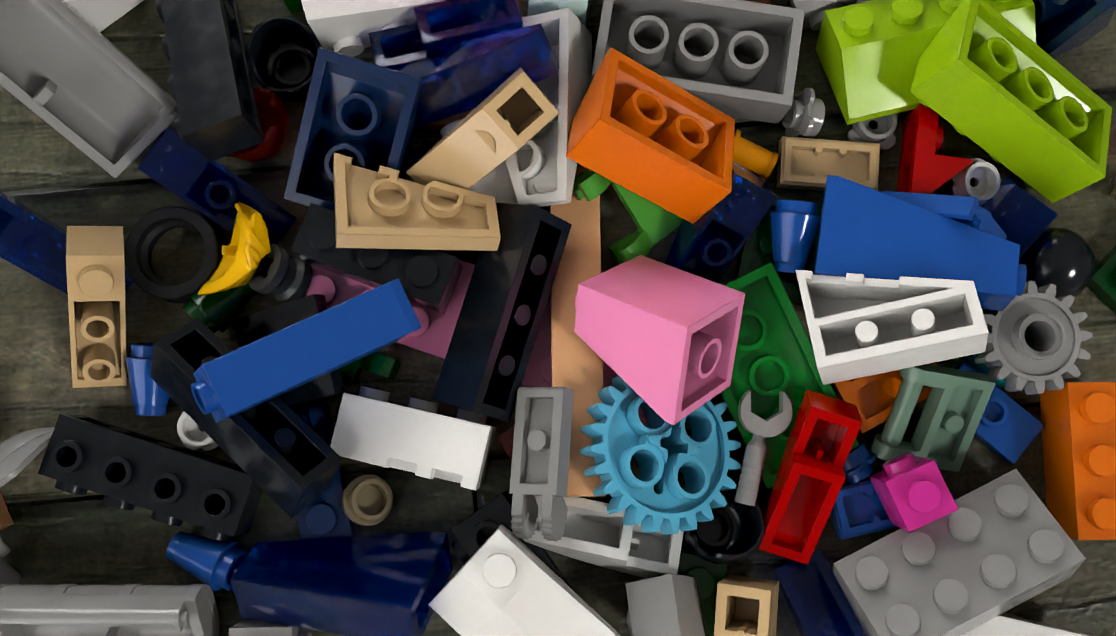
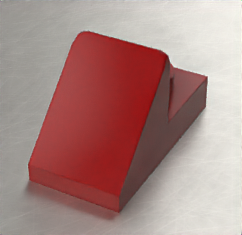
(919, 166)

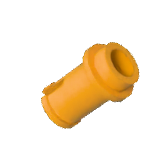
(753, 156)

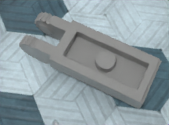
(541, 460)

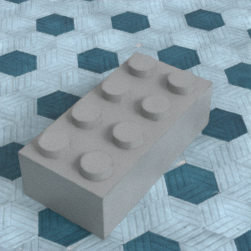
(721, 51)
(961, 566)

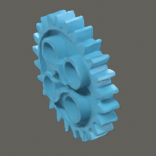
(661, 453)

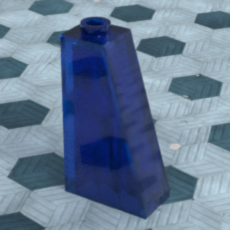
(345, 583)

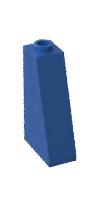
(893, 238)
(304, 351)

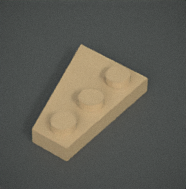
(396, 213)

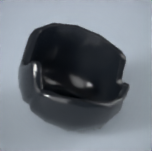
(283, 55)
(1060, 259)
(731, 534)

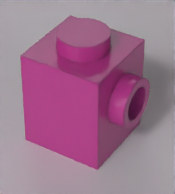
(913, 491)

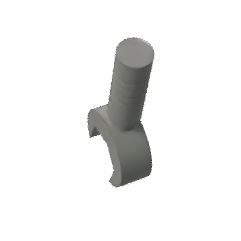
(756, 447)

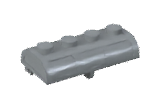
(80, 82)
(108, 610)

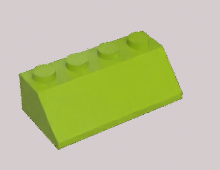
(876, 45)
(1014, 101)

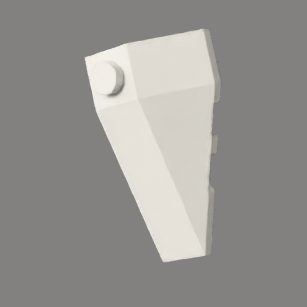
(540, 167)

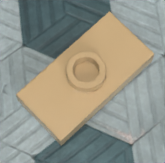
(808, 162)

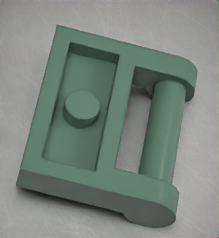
(947, 418)

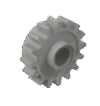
(1054, 335)

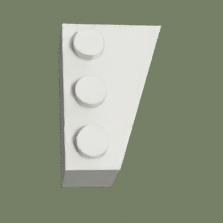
(346, 23)
(413, 437)

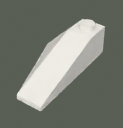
(514, 594)

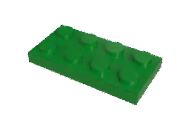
(770, 358)

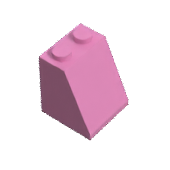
(662, 332)

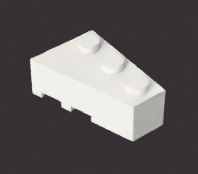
(888, 324)

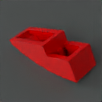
(809, 475)

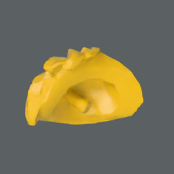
(242, 255)

